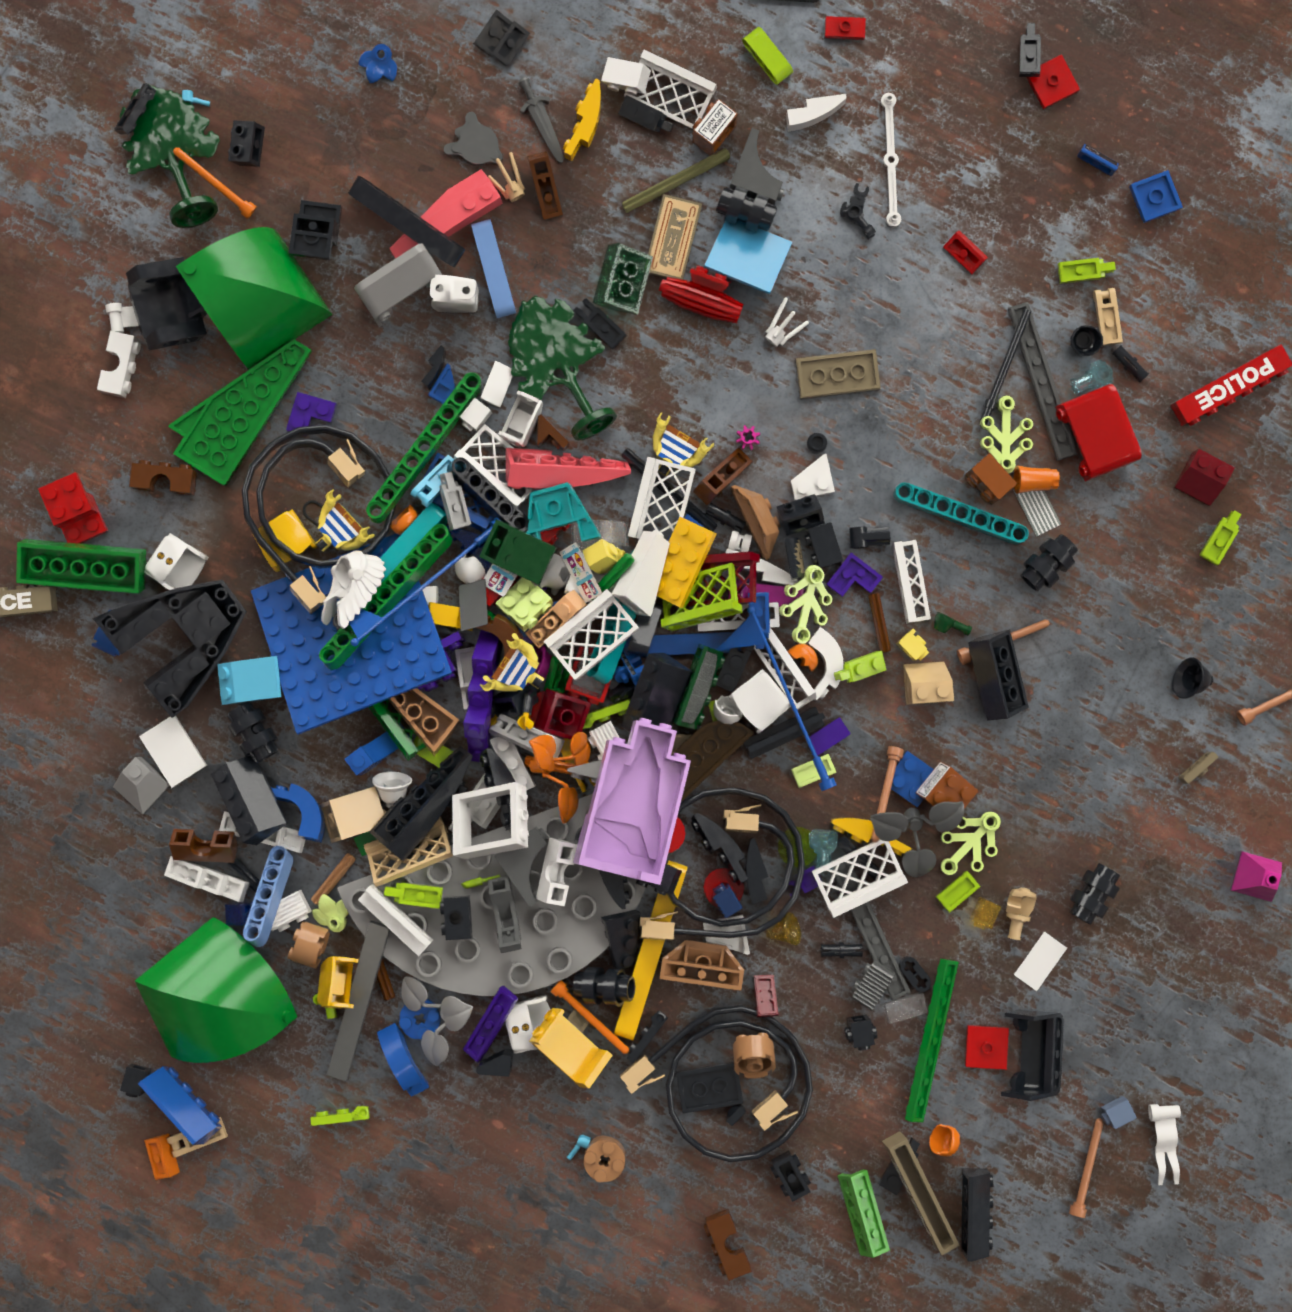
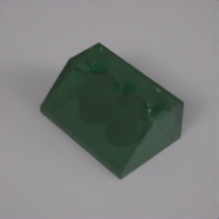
(622, 279)

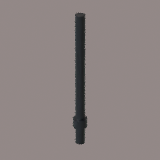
(990, 403)

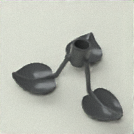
(890, 825)

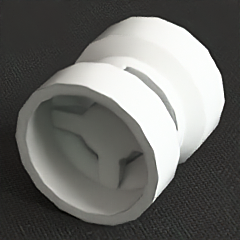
(735, 542)

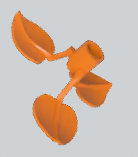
(543, 762)

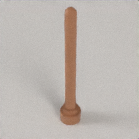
(965, 656)
(1247, 715)
(894, 755)
(1078, 1207)

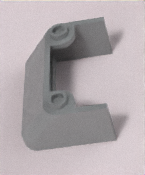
(397, 282)

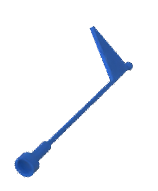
(367, 621)
(751, 634)

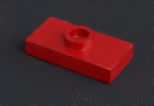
(845, 28)

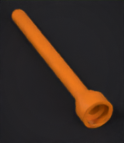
(246, 208)
(562, 991)

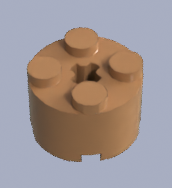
(309, 944)
(754, 1055)
(602, 1170)

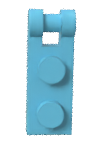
(432, 482)

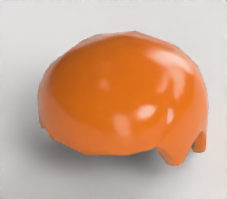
(404, 520)
(806, 654)
(944, 1140)

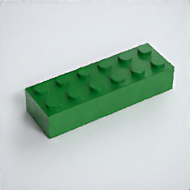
(81, 566)

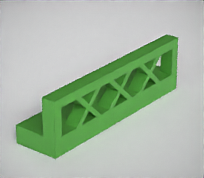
(864, 1213)

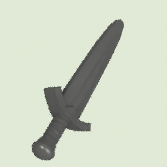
(541, 118)

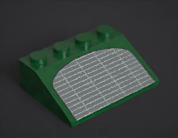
(697, 692)

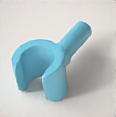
(187, 95)
(583, 1141)

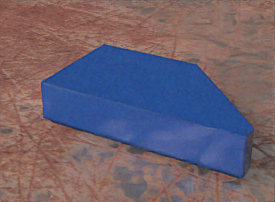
(443, 386)

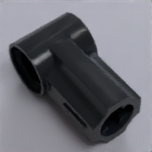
(864, 537)

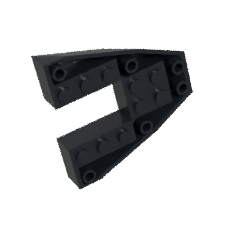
(206, 616)

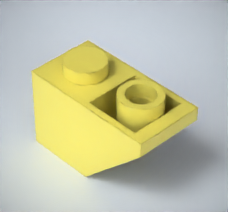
(602, 556)

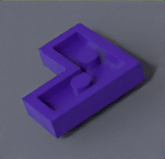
(309, 407)
(852, 571)

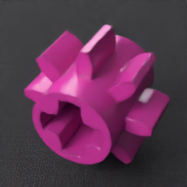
(750, 443)

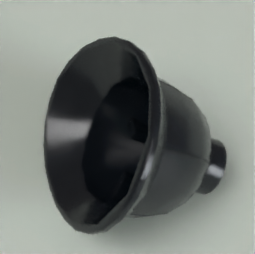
(1191, 678)

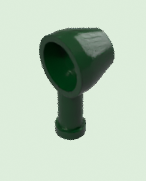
(944, 623)

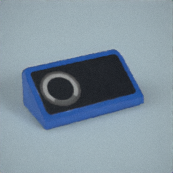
(1098, 160)

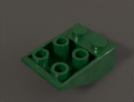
(517, 552)

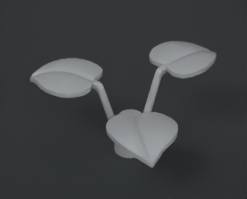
(453, 1012)

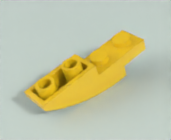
(588, 113)
(862, 831)

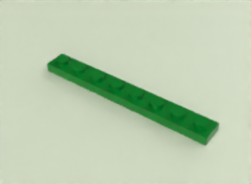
(931, 1040)

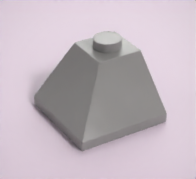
(141, 784)

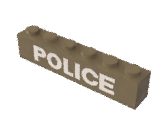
(27, 600)
(920, 1193)

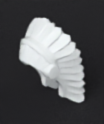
(353, 583)

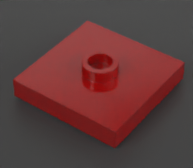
(1054, 82)
(986, 1047)

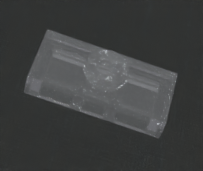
(905, 1007)

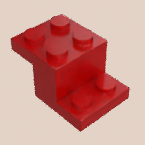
(73, 509)

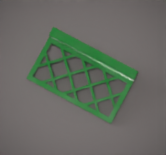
(395, 731)

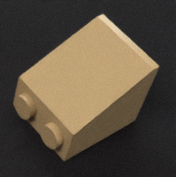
(927, 683)
(352, 814)

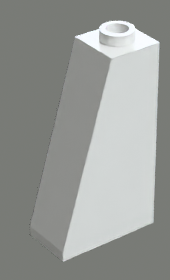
(641, 581)

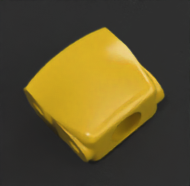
(291, 532)
(335, 982)

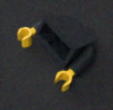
(516, 704)

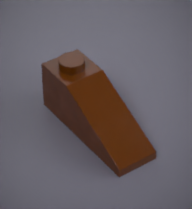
(545, 185)
(722, 476)

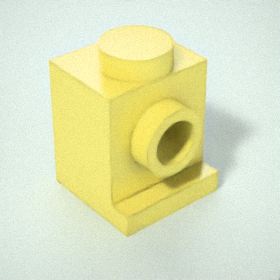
(913, 646)

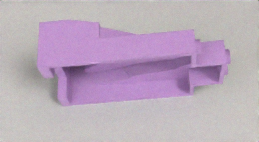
(634, 804)

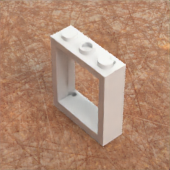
(462, 821)

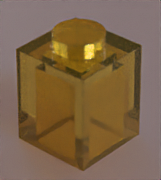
(985, 913)

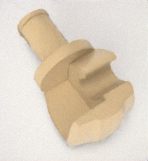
(1019, 907)

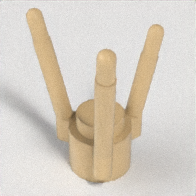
(513, 190)

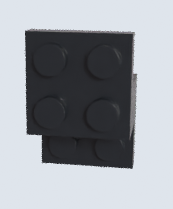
(315, 230)

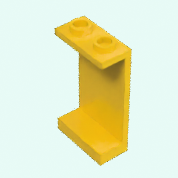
(569, 1048)

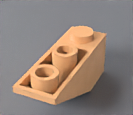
(556, 617)

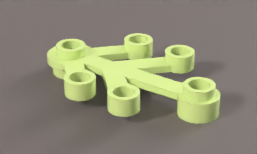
(1005, 439)
(807, 602)
(973, 841)

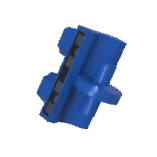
(627, 671)

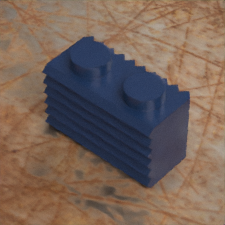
(726, 900)

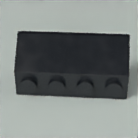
(998, 675)
(658, 691)
(249, 800)
(976, 1213)

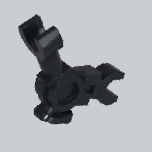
(854, 211)

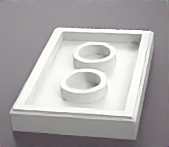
(173, 751)

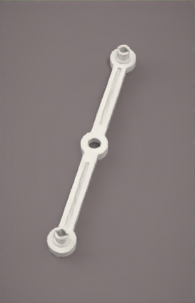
(888, 102)

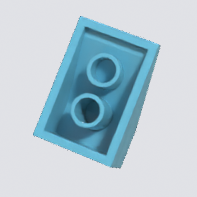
(249, 680)

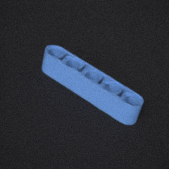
(493, 268)
(270, 905)

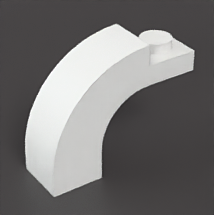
(832, 656)

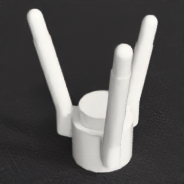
(776, 335)

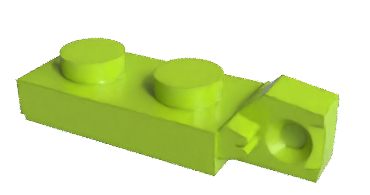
(1083, 270)
(1221, 538)
(861, 667)
(604, 713)
(415, 894)
(342, 1115)

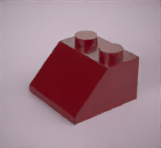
(1204, 477)
(561, 714)

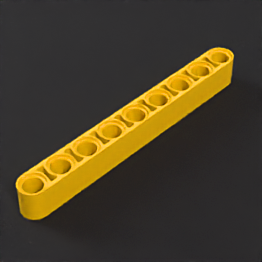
(646, 964)

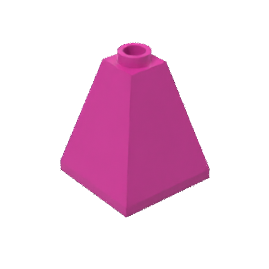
(1257, 876)

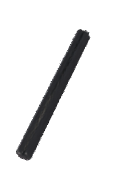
(691, 509)

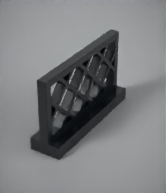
(783, 733)

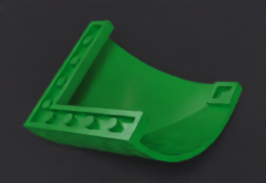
(254, 292)
(215, 996)

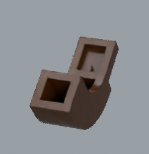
(503, 629)

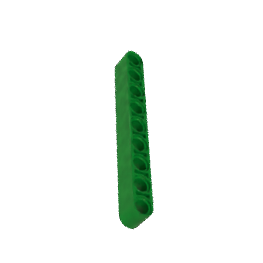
(423, 457)
(390, 586)

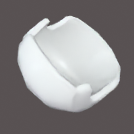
(469, 569)
(726, 710)

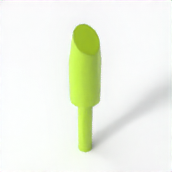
(477, 881)

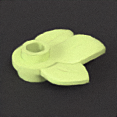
(330, 911)

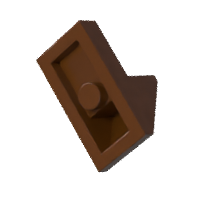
(546, 430)

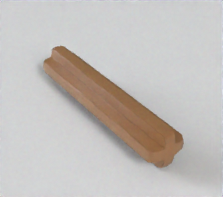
(334, 877)

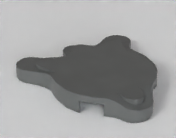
(475, 144)

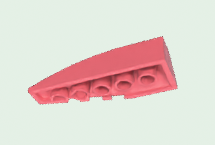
(456, 208)
(543, 470)

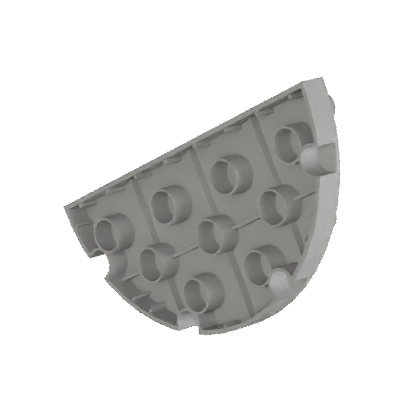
(553, 937)

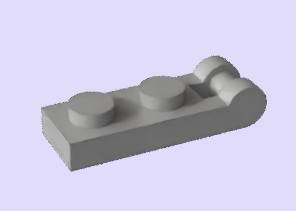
(513, 732)

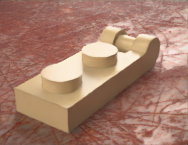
(1108, 316)
(178, 1150)

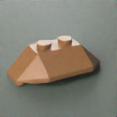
(758, 519)
(703, 965)

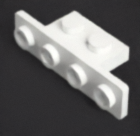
(482, 810)

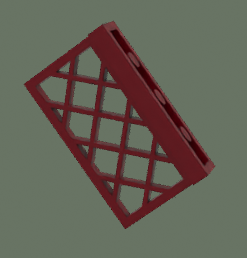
(740, 560)

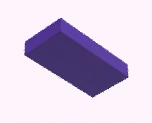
(829, 736)

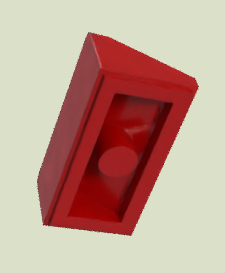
(965, 252)

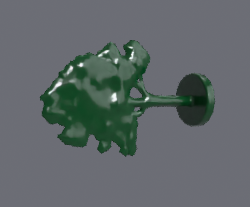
(163, 127)
(547, 342)

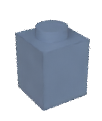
(1118, 1112)

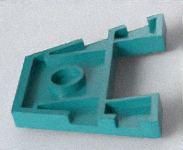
(557, 508)

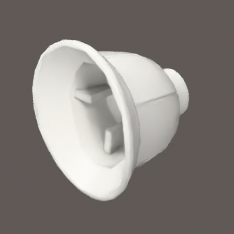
(391, 786)

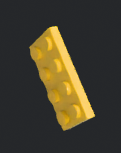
(684, 560)

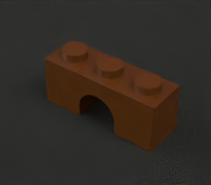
(145, 476)
(188, 847)
(733, 1261)

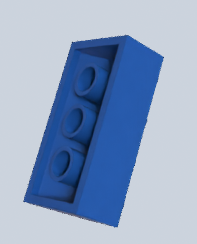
(180, 1105)

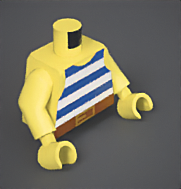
(676, 447)
(339, 527)
(515, 669)

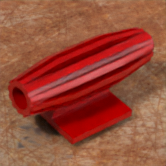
(703, 295)

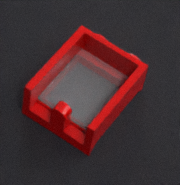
(586, 685)

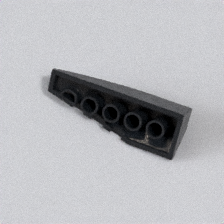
(416, 814)

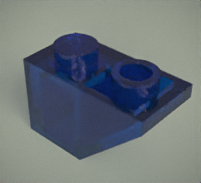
(237, 913)

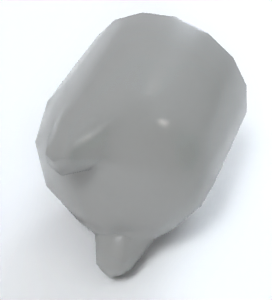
(555, 575)

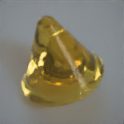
(786, 930)

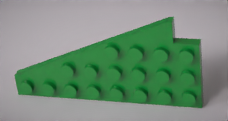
(229, 421)

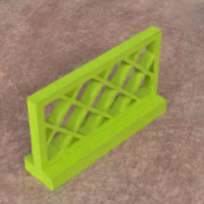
(707, 613)

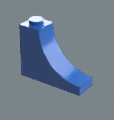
(372, 753)

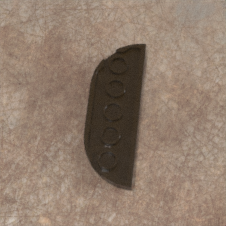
(709, 749)

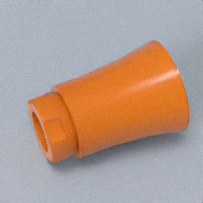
(1035, 479)

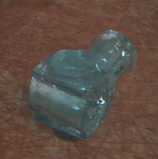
(1092, 379)
(823, 843)

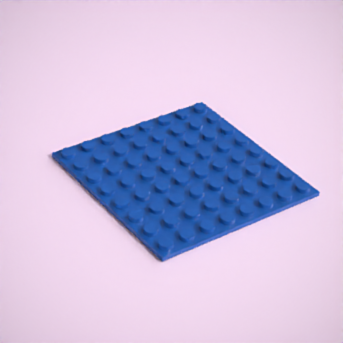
(389, 662)

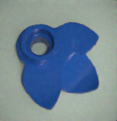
(378, 66)

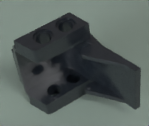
(165, 305)

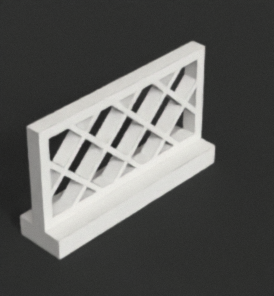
(683, 77)
(502, 487)
(646, 492)
(579, 622)
(865, 893)

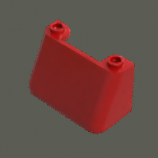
(1101, 431)

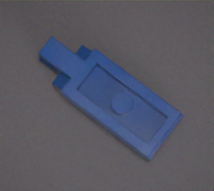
(762, 613)

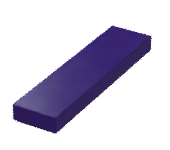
(490, 1023)

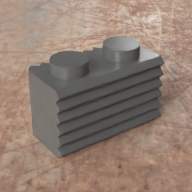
(873, 984)

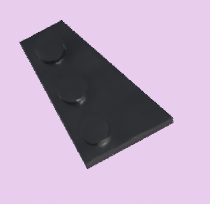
(622, 936)

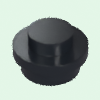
(817, 443)

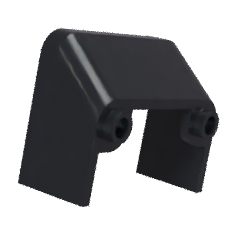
(1040, 1055)

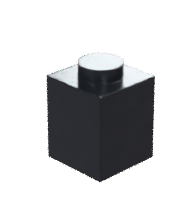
(133, 1075)

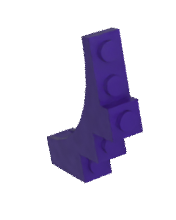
(478, 716)

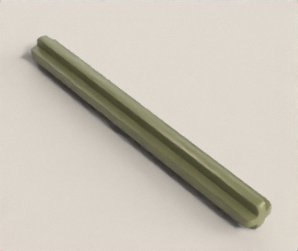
(676, 180)

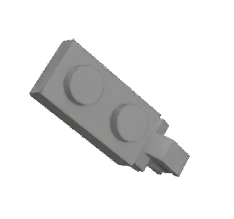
(454, 502)

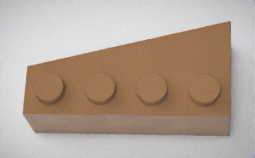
(425, 718)

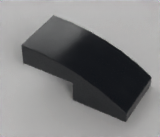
(437, 361)

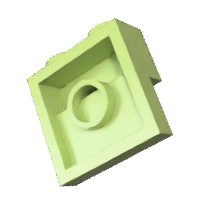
(525, 604)

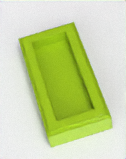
(958, 891)

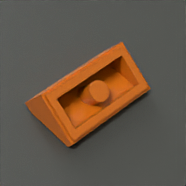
(161, 1157)

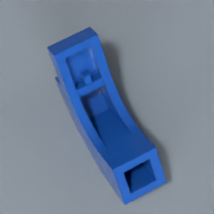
(313, 819)
(401, 1061)

